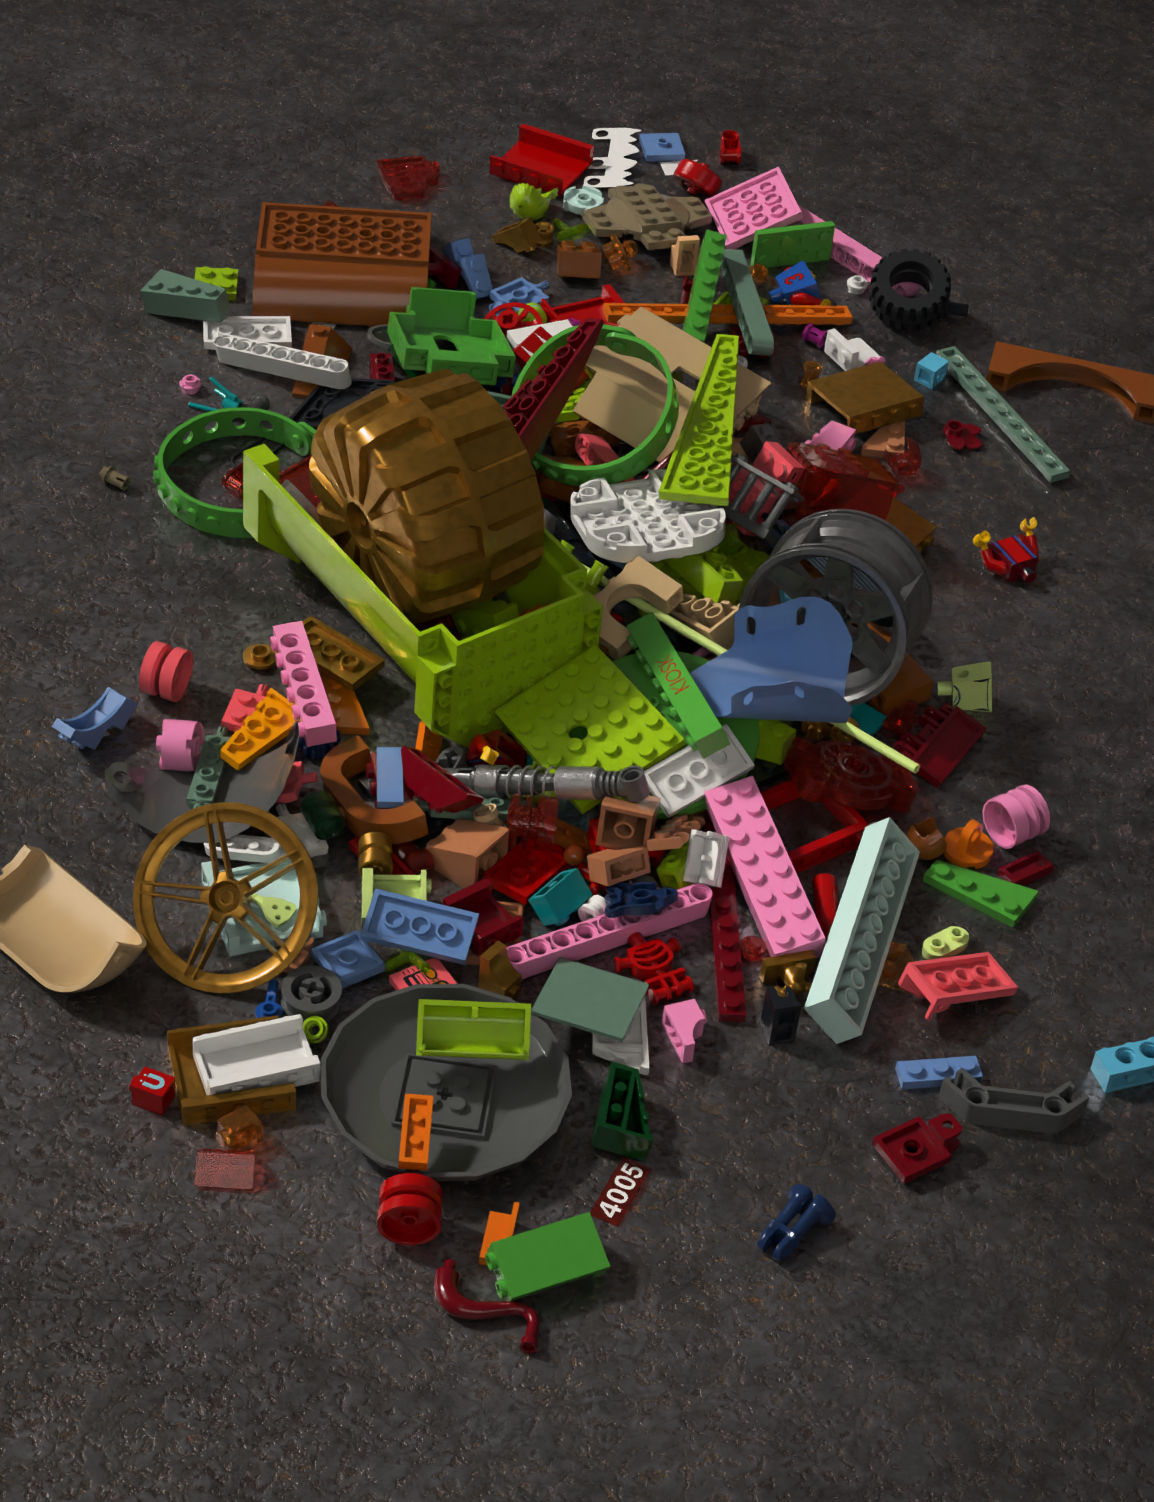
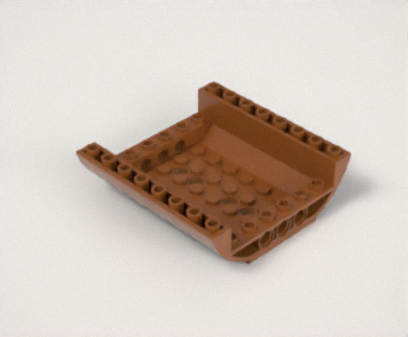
(338, 262)

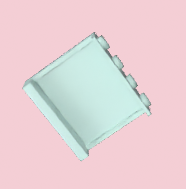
(236, 936)

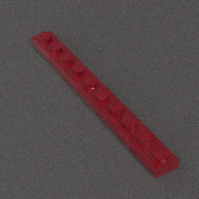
(726, 947)

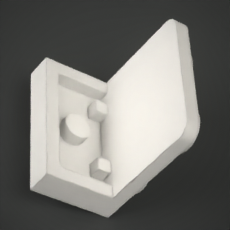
(847, 353)

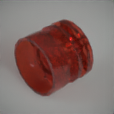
(533, 822)

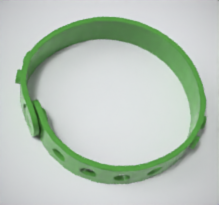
(624, 343)
(208, 517)

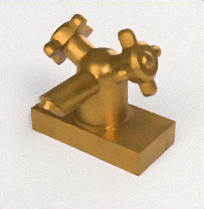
(790, 969)

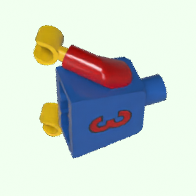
(797, 287)

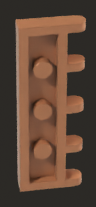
(675, 832)

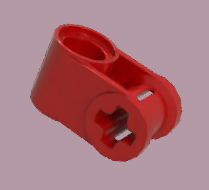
(730, 147)

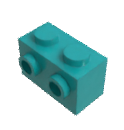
(560, 897)

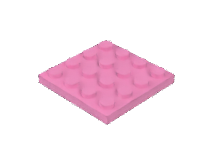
(753, 206)

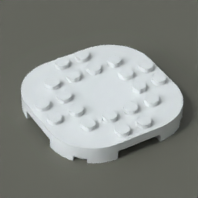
(632, 521)

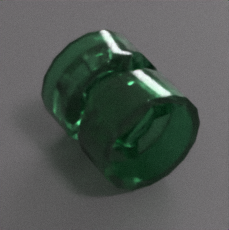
(322, 815)

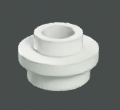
(857, 284)

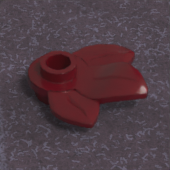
(962, 435)

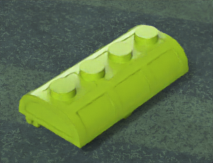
(473, 1029)

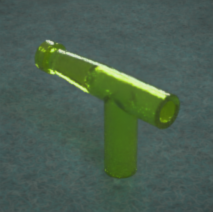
(567, 231)
(404, 957)

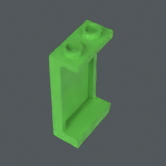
(546, 1257)

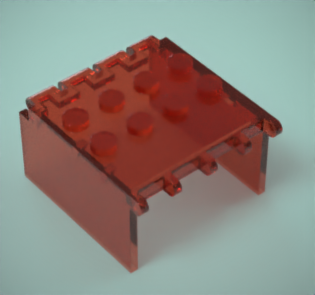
(842, 481)

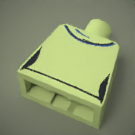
(969, 687)

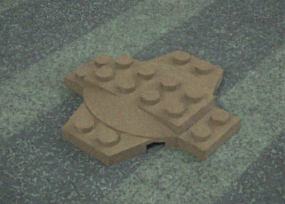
(647, 215)

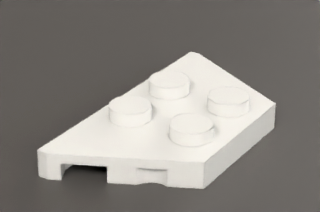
(633, 1049)

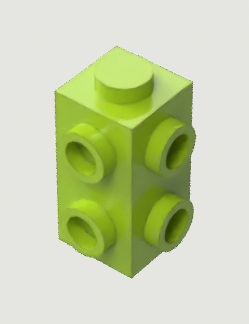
(673, 867)

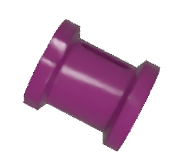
(814, 335)

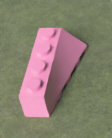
(835, 436)

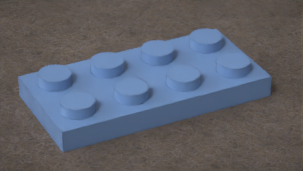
(420, 926)

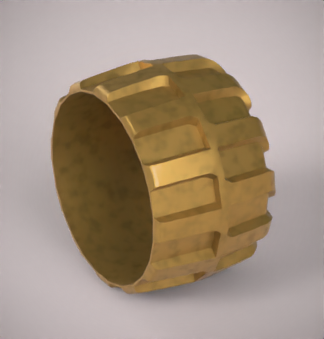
(429, 493)

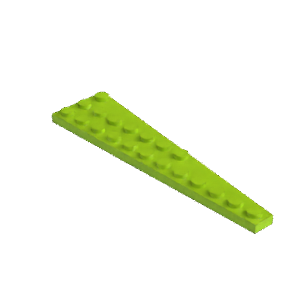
(703, 452)

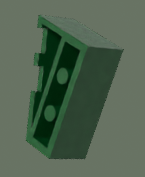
(621, 1115)

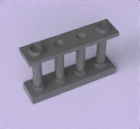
(749, 519)

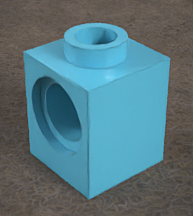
(931, 370)

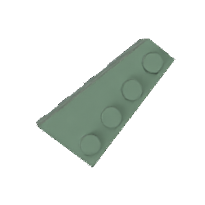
(184, 298)

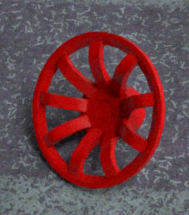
(510, 319)

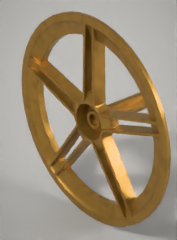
(225, 897)

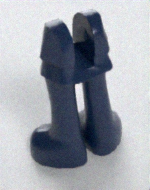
(799, 1198)

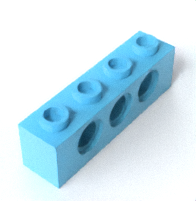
(1124, 1065)

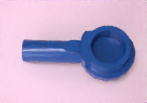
(270, 1007)

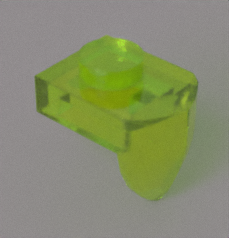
(730, 544)

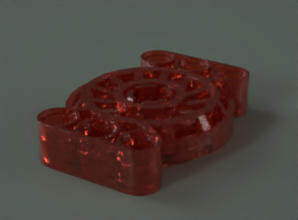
(849, 775)

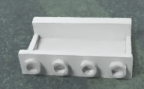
(256, 1056)

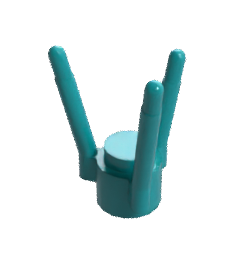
(229, 399)

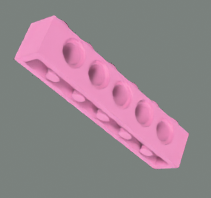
(304, 684)

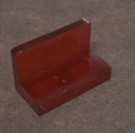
(225, 1168)

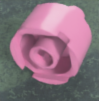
(180, 744)

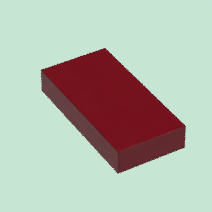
(1026, 869)

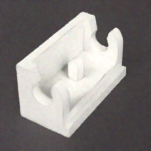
(706, 858)

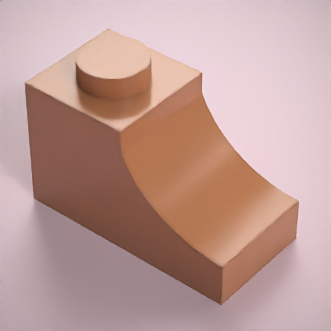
(616, 866)

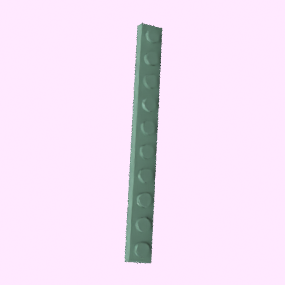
(1004, 415)

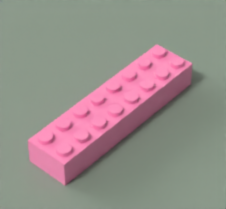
(764, 869)

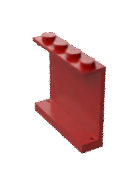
(543, 160)

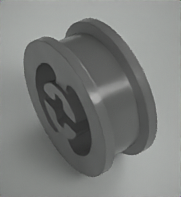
(311, 984)

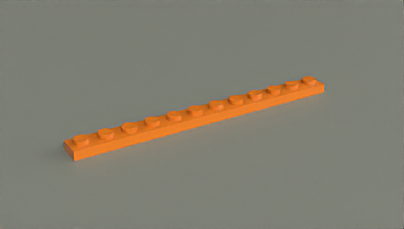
(725, 313)

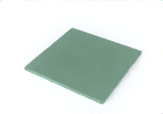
(590, 999)

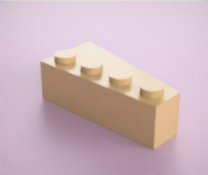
(707, 618)

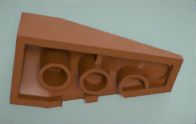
(322, 341)

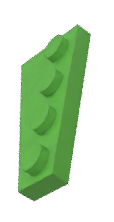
(983, 892)

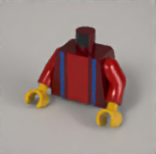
(1013, 556)
(495, 749)

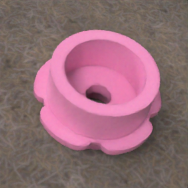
(190, 384)

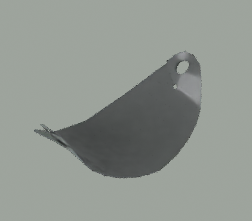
(166, 791)

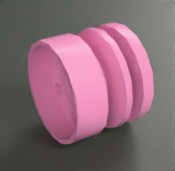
(1016, 816)

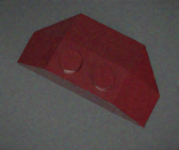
(435, 784)

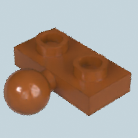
(574, 840)

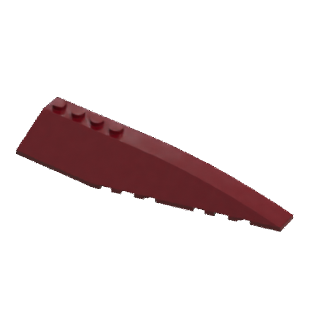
(540, 401)

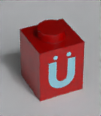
(153, 1090)

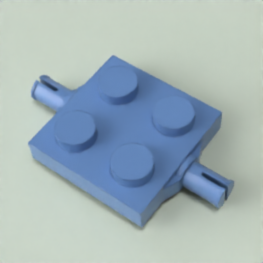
(519, 291)

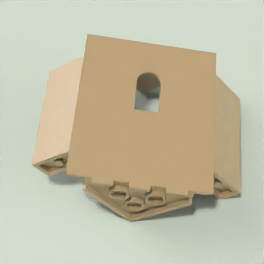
(631, 394)

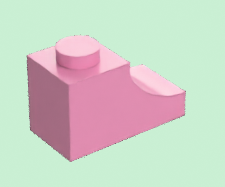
(684, 1024)

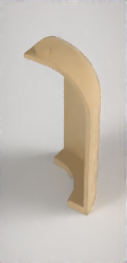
(61, 927)

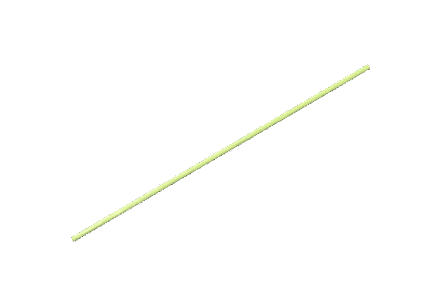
(718, 650)

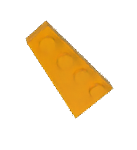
(260, 731)

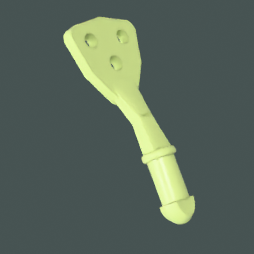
(267, 905)

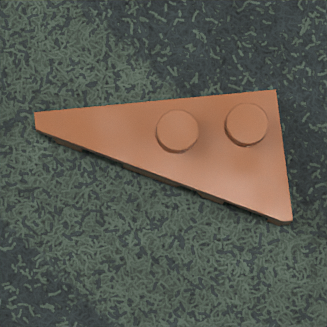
(887, 437)

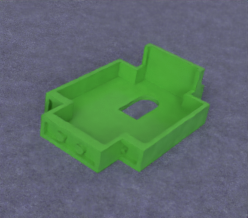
(449, 316)

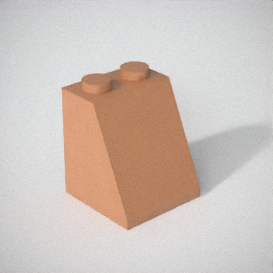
(626, 823)
(468, 850)

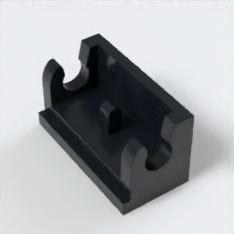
(780, 1016)

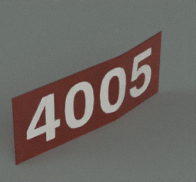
(620, 1191)

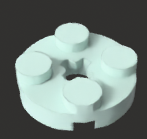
(582, 199)

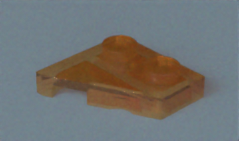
(894, 966)

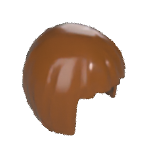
(927, 839)

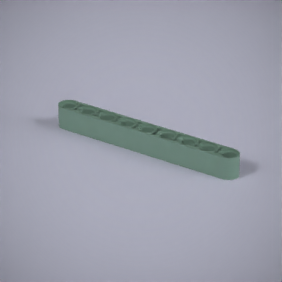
(746, 303)

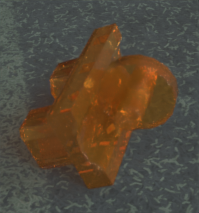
(618, 254)

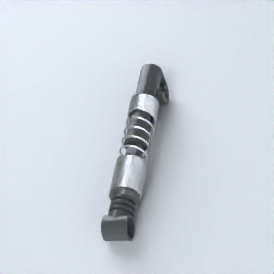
(567, 781)

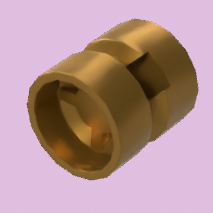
(375, 853)

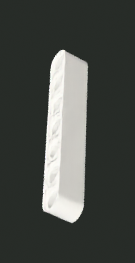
(283, 361)

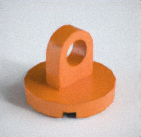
(968, 846)

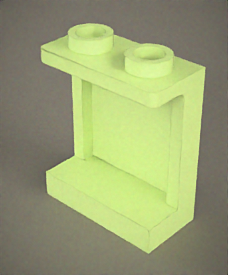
(409, 885)

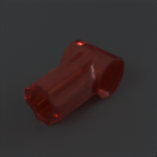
(414, 857)

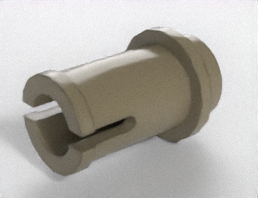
(115, 478)

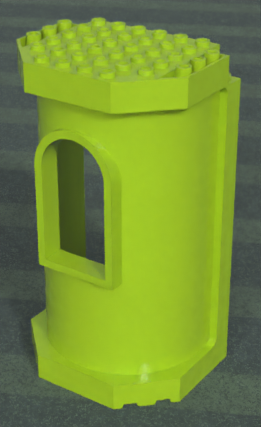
(454, 679)

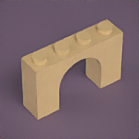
(639, 581)

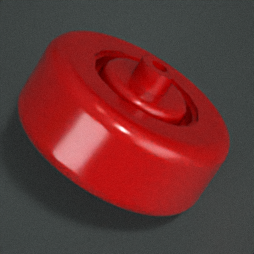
(697, 178)

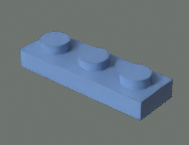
(932, 1072)

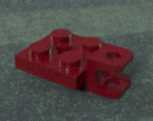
(932, 1144)

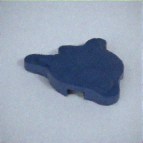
(637, 899)

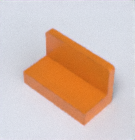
(499, 1227)

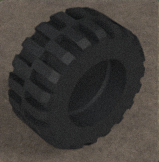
(915, 268)

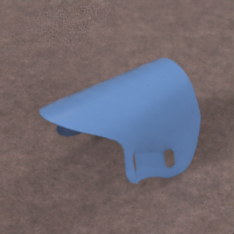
(783, 667)

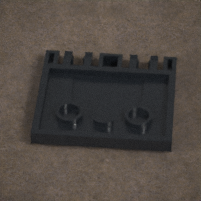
(327, 400)

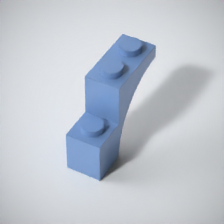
(473, 266)
(89, 727)

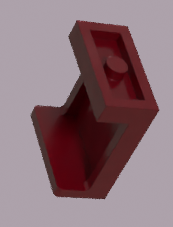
(494, 921)

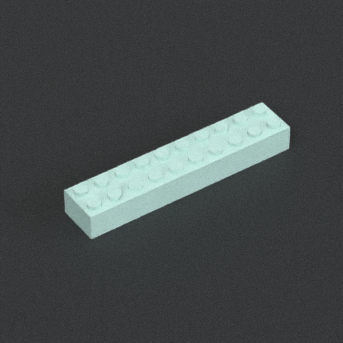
(862, 931)

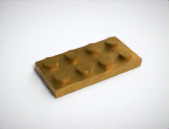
(340, 656)

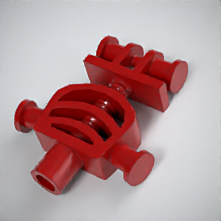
(652, 963)

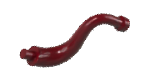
(457, 1305)

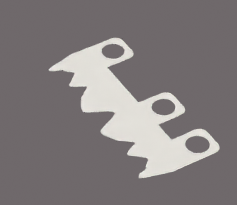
(615, 162)

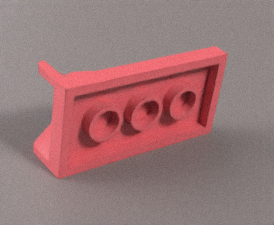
(956, 980)

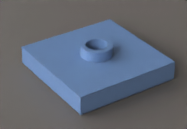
(662, 147)
(349, 958)

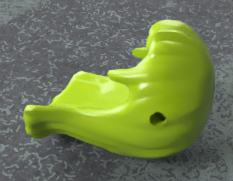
(529, 202)

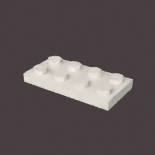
(260, 328)
(686, 775)

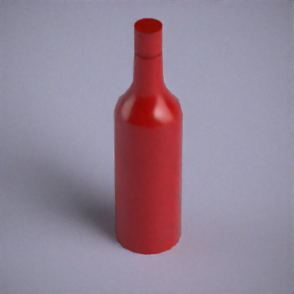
(825, 900)

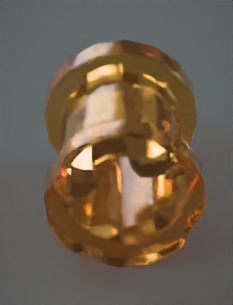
(810, 372)

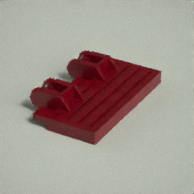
(942, 741)

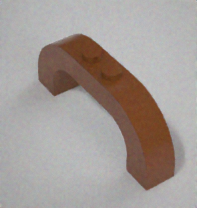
(344, 762)

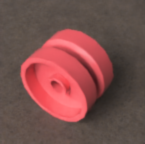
(166, 671)

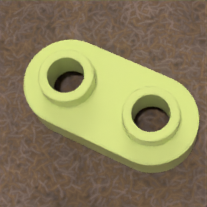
(945, 943)

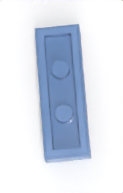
(389, 777)

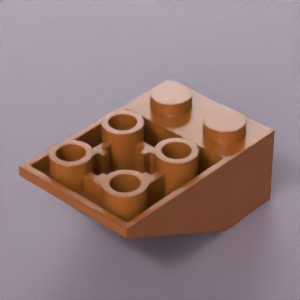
(578, 259)

